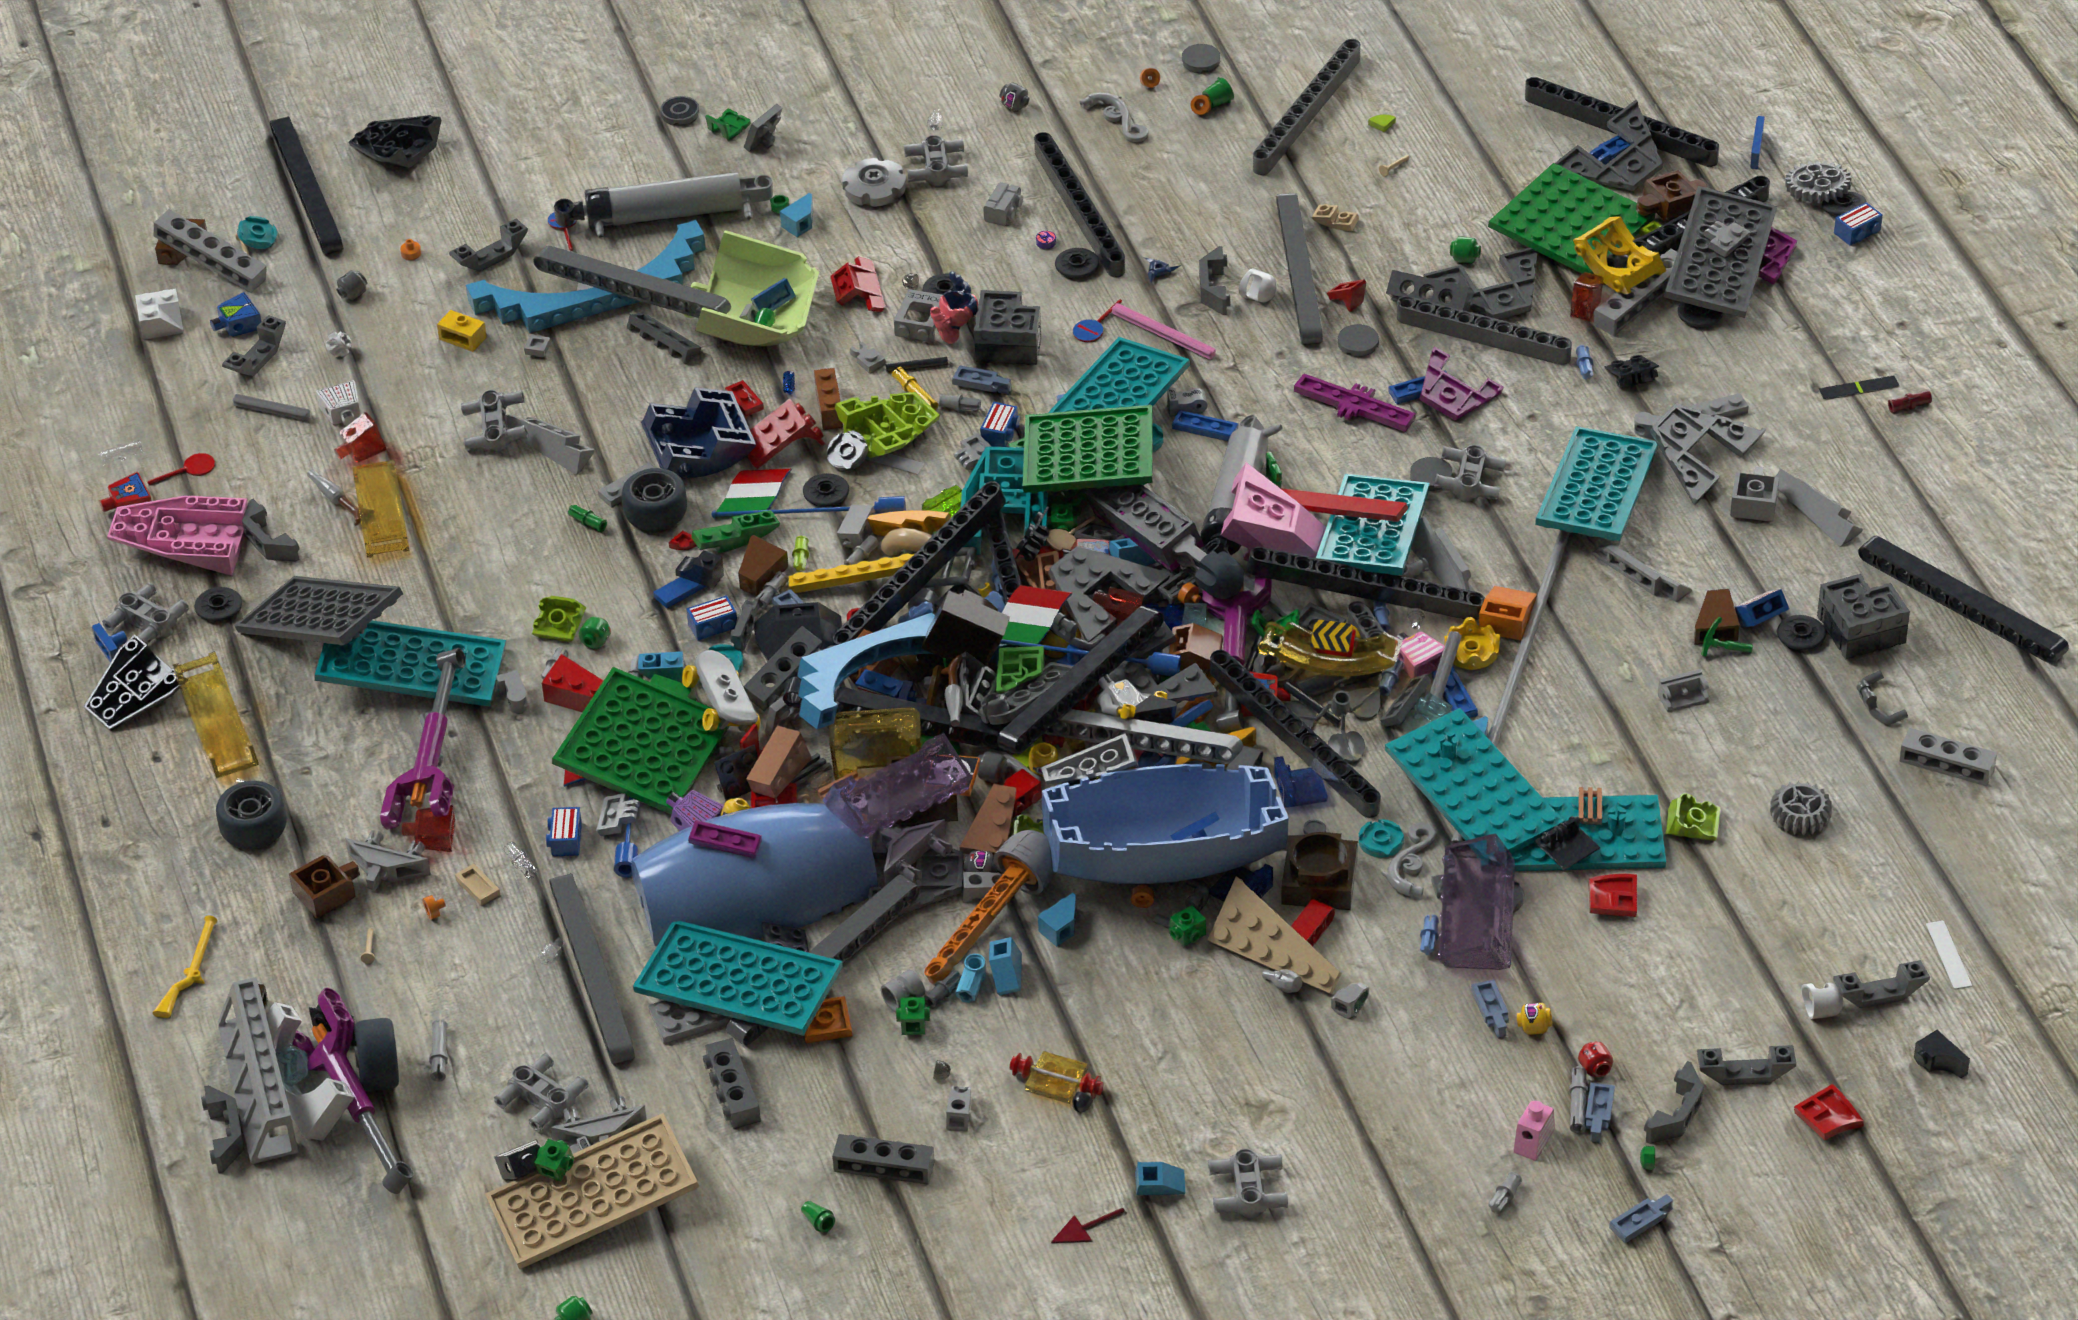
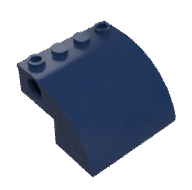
(699, 437)

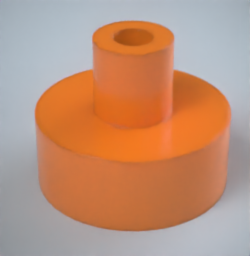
(1154, 77)
(1196, 104)
(410, 250)
(1189, 594)
(1142, 896)
(432, 907)

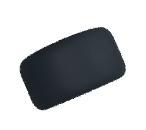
(654, 499)
(251, 814)
(376, 1054)

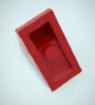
(1350, 292)

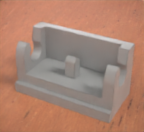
(856, 526)
(1683, 690)

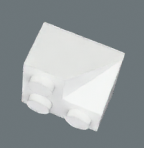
(159, 314)

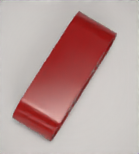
(1313, 921)

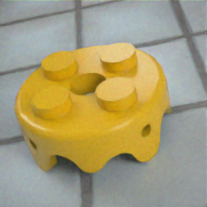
(1473, 636)

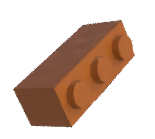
(827, 396)

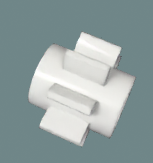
(338, 344)

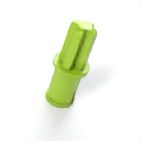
(800, 553)

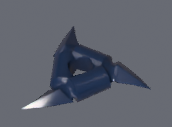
(1163, 268)

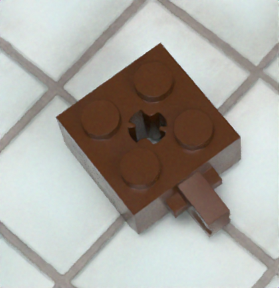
(323, 884)

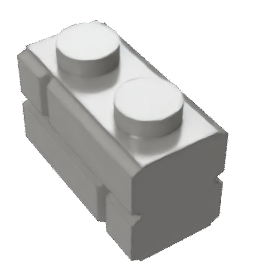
(1002, 204)

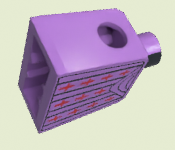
(691, 808)

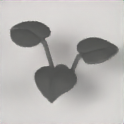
(1364, 705)

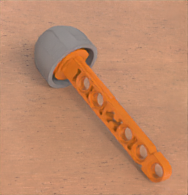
(1024, 866)

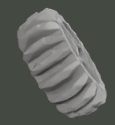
(1801, 808)

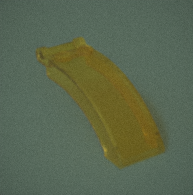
(380, 507)
(1368, 655)
(215, 717)

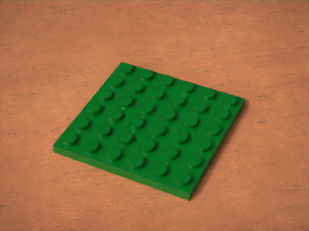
(1560, 209)
(1088, 449)
(639, 740)

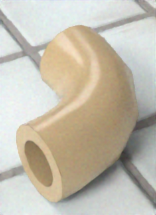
(903, 539)

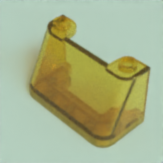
(871, 736)

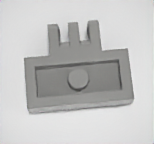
(1726, 238)
(971, 451)
(616, 812)

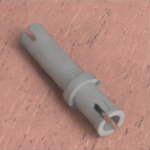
(438, 1057)
(1578, 1098)

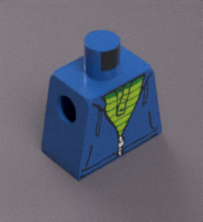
(237, 316)

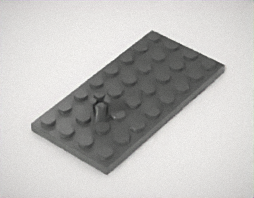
(1707, 277)
(319, 610)

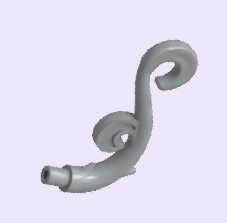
(1111, 115)
(1414, 861)

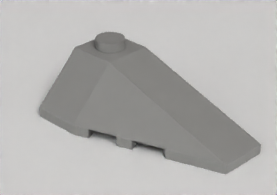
(1092, 762)

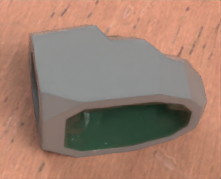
(1350, 1000)

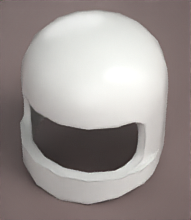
(1263, 285)
(1825, 1003)

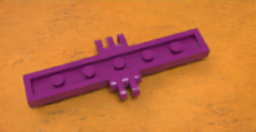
(1354, 402)

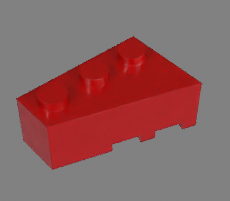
(569, 685)

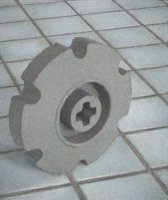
(874, 182)

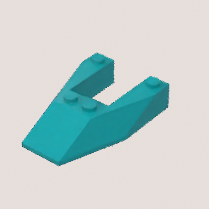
(1006, 468)

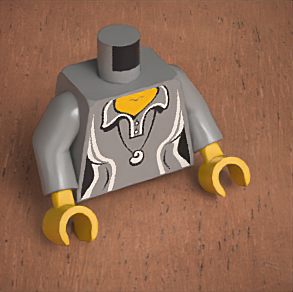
(1121, 697)

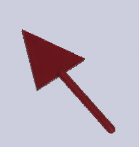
(1075, 1232)

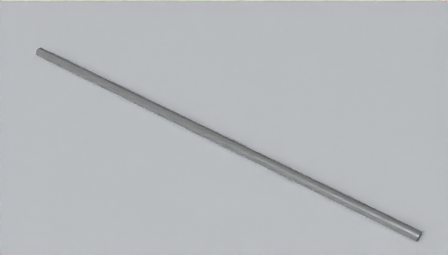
(1525, 645)

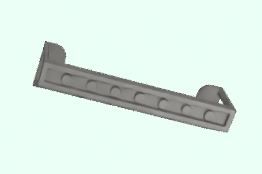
(255, 1073)

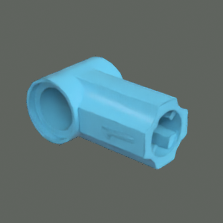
(972, 977)

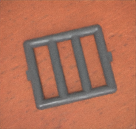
(945, 580)

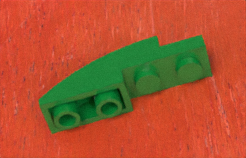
(738, 533)

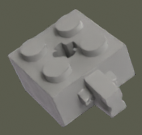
(1754, 496)

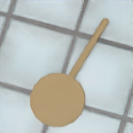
(1063, 539)

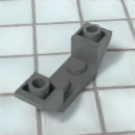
(511, 237)
(1213, 296)
(270, 335)
(279, 548)
(1908, 979)
(1753, 1071)
(1664, 1126)
(230, 1147)

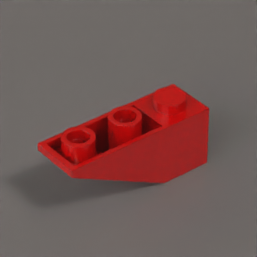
(1027, 790)

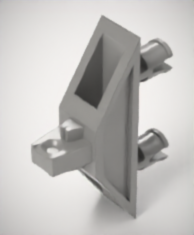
(909, 846)
(387, 864)
(598, 1127)

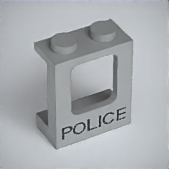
(919, 302)

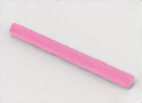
(1164, 331)

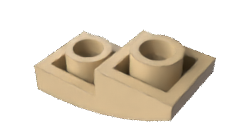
(1331, 217)

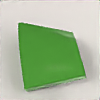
(1018, 666)

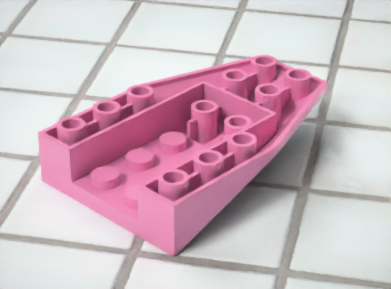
(1270, 517)
(185, 529)

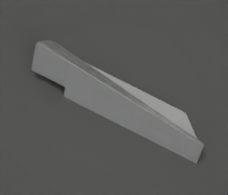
(554, 442)
(1821, 509)
(1441, 556)
(1640, 574)

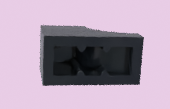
(705, 569)
(1939, 1053)

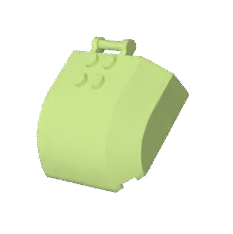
(743, 271)

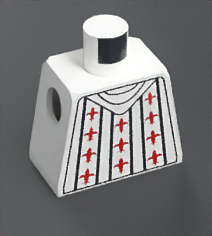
(339, 403)

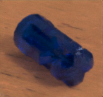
(788, 382)

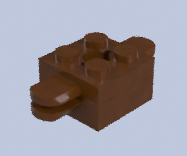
(1668, 195)

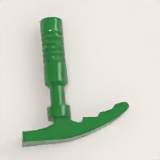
(1730, 645)

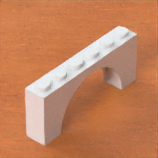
(319, 1109)

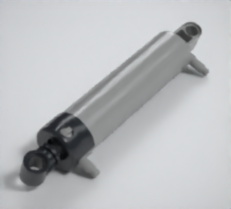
(665, 200)
(1245, 445)

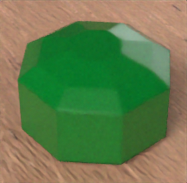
(778, 203)
(1647, 1157)

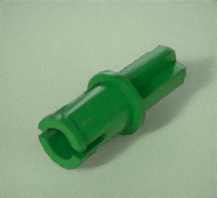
(587, 517)

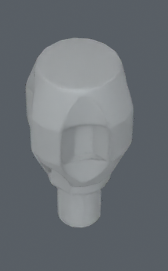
(1284, 980)

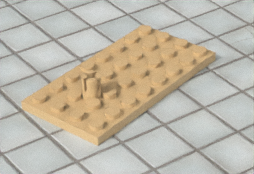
(600, 1191)

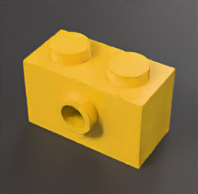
(461, 330)

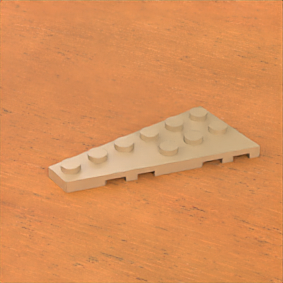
(1259, 933)

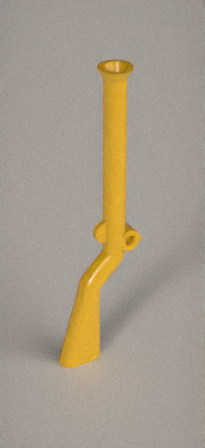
(193, 974)

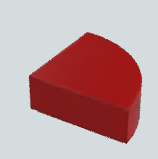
(682, 541)

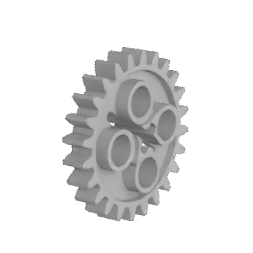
(1818, 181)

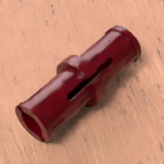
(1909, 401)

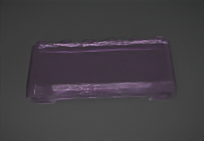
(899, 788)
(1477, 905)

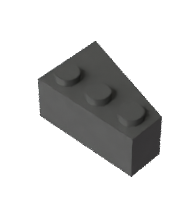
(976, 682)

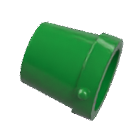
(1219, 92)

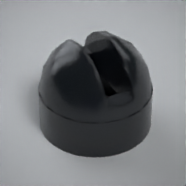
(1081, 1102)

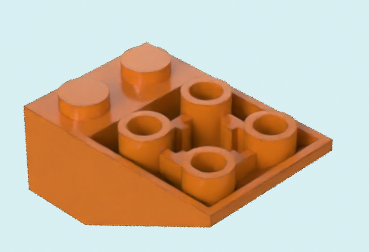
(1507, 611)

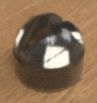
(910, 281)
(941, 1070)

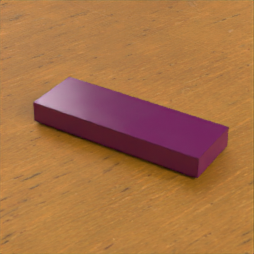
(725, 839)

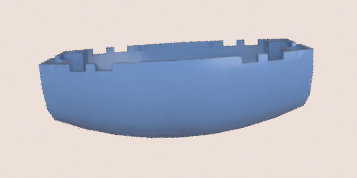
(1124, 821)
(801, 872)

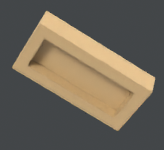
(477, 884)

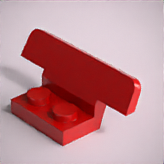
(859, 280)

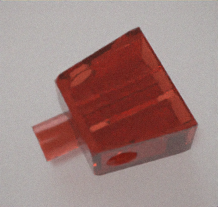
(1586, 288)
(360, 439)
(1127, 601)
(432, 831)

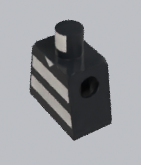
(519, 1159)

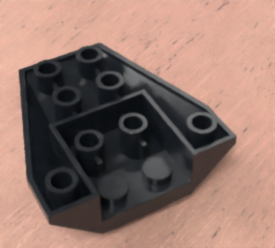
(400, 140)
(783, 621)
(131, 685)

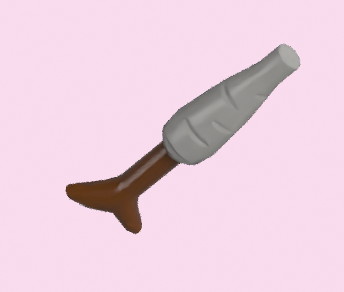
(334, 494)
(953, 692)

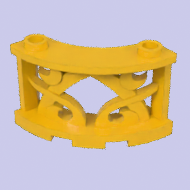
(1619, 279)

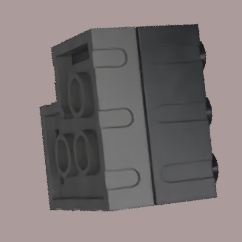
(1006, 329)
(1862, 616)

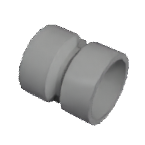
(906, 986)

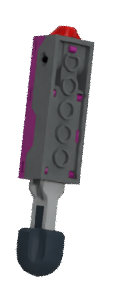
(1165, 536)

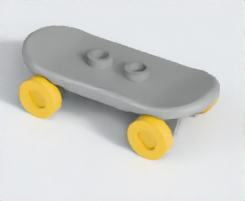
(724, 691)

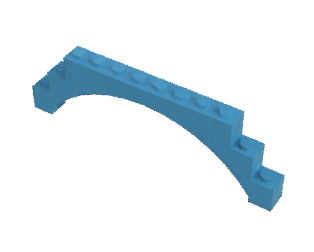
(552, 309)
(828, 668)

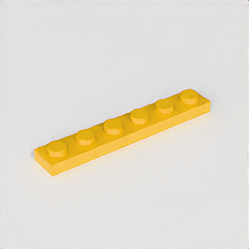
(847, 574)

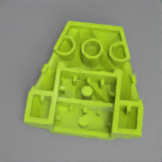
(887, 422)

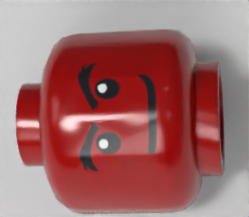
(1596, 1059)

